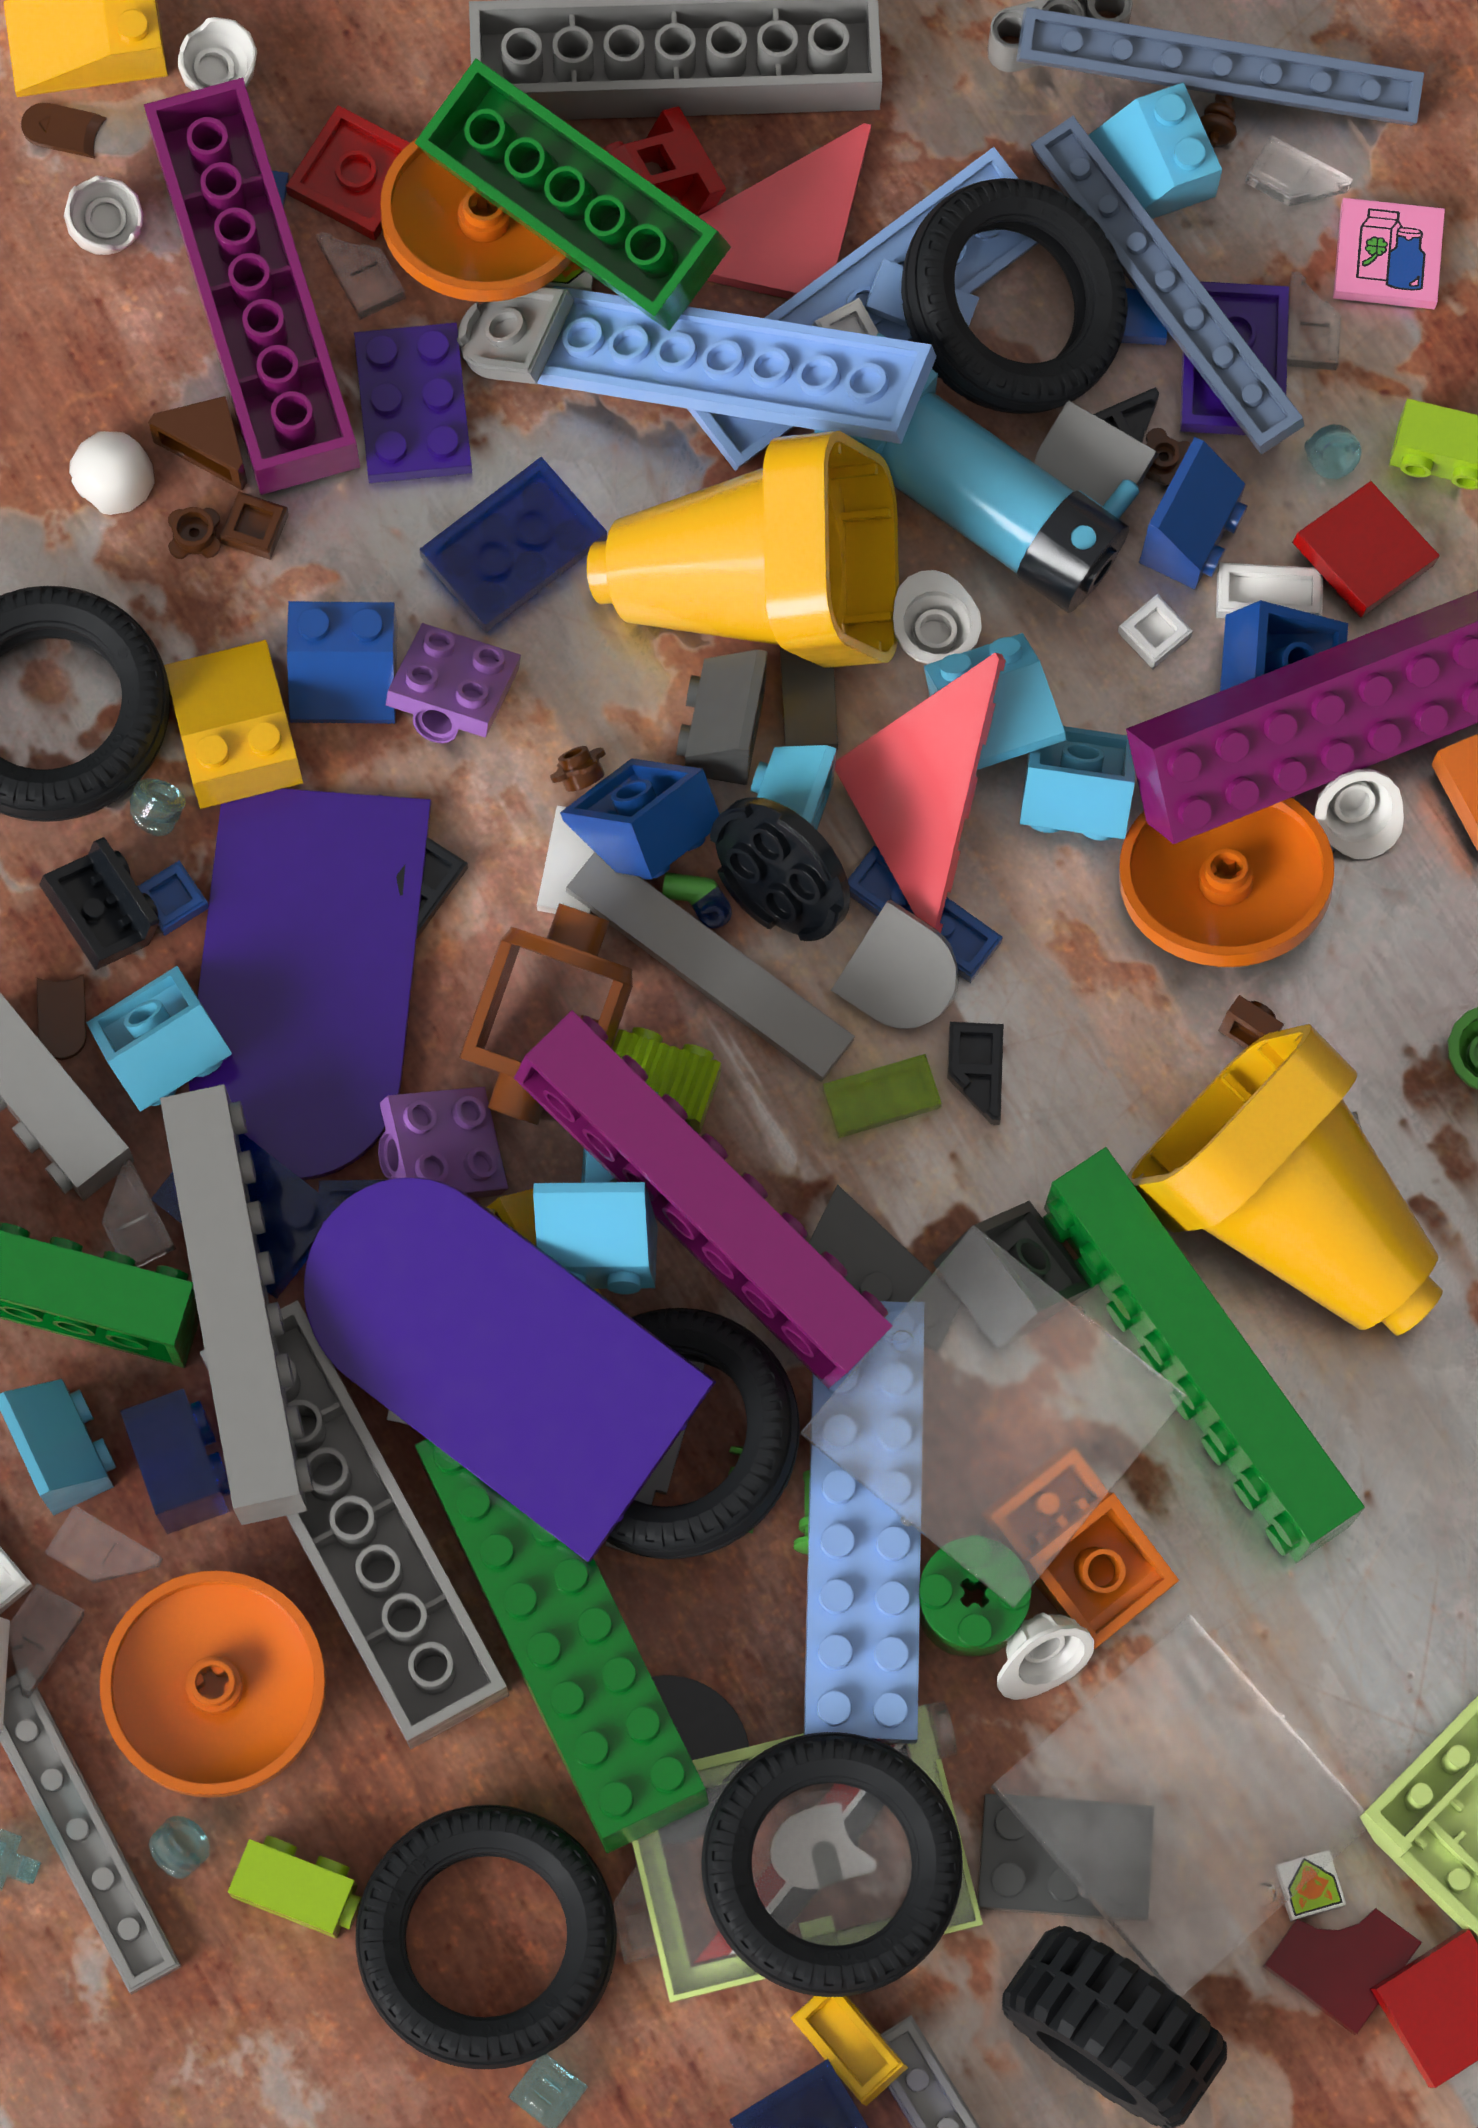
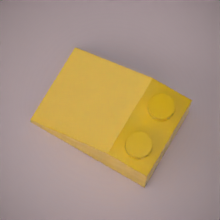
(83, 43)
(233, 724)

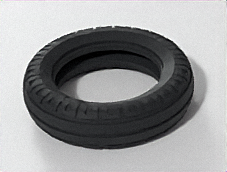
(1081, 252)
(143, 715)
(767, 1451)
(934, 1859)
(386, 1910)

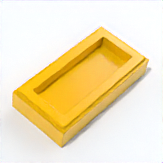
(850, 2045)

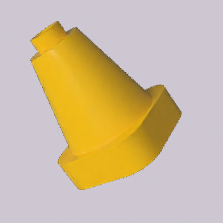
(769, 556)
(1294, 1183)

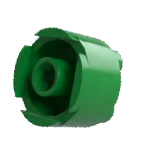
(960, 1628)

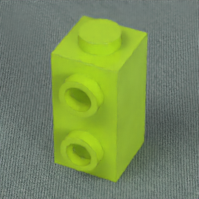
(1437, 443)
(295, 1889)

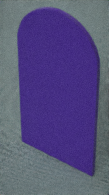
(313, 966)
(497, 1354)

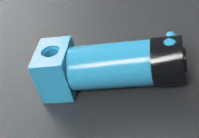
(1006, 502)

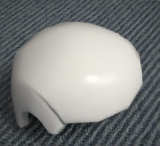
(217, 54)
(103, 215)
(112, 472)

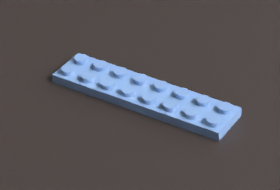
(853, 278)
(741, 367)
(859, 1603)

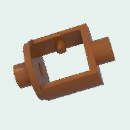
(572, 939)

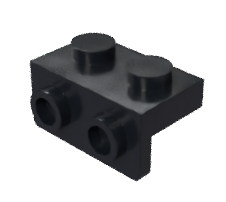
(102, 905)

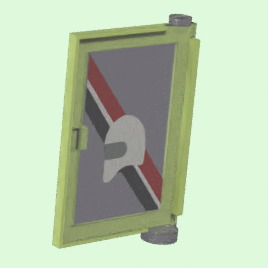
(822, 1862)

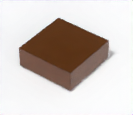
(254, 525)

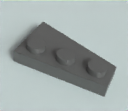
(867, 1251)

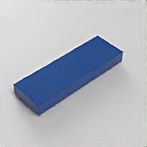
(970, 938)

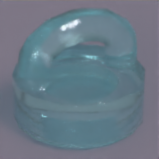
(1333, 451)
(156, 806)
(179, 1846)

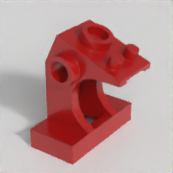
(682, 159)

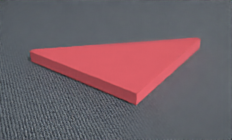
(792, 221)
(920, 782)

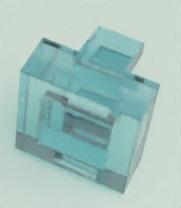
(14, 1864)
(548, 2092)

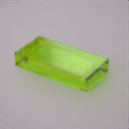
(882, 1096)

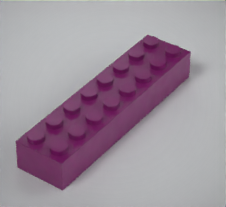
(252, 286)
(1309, 721)
(703, 1198)

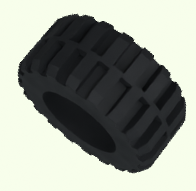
(1114, 2027)

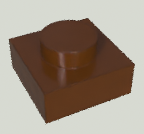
(1248, 1022)

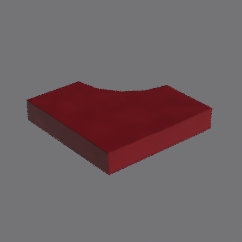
(1342, 1965)

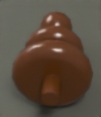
(1219, 121)

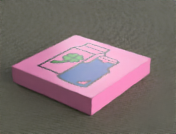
(1389, 253)

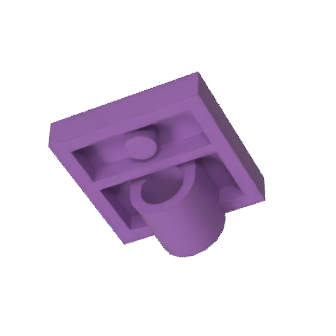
(452, 683)
(443, 1139)

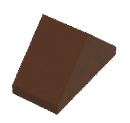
(203, 437)

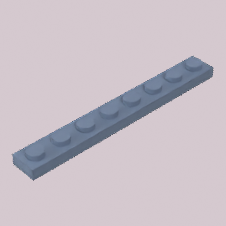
(1220, 66)
(1170, 287)

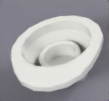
(935, 617)
(1361, 813)
(1044, 1655)

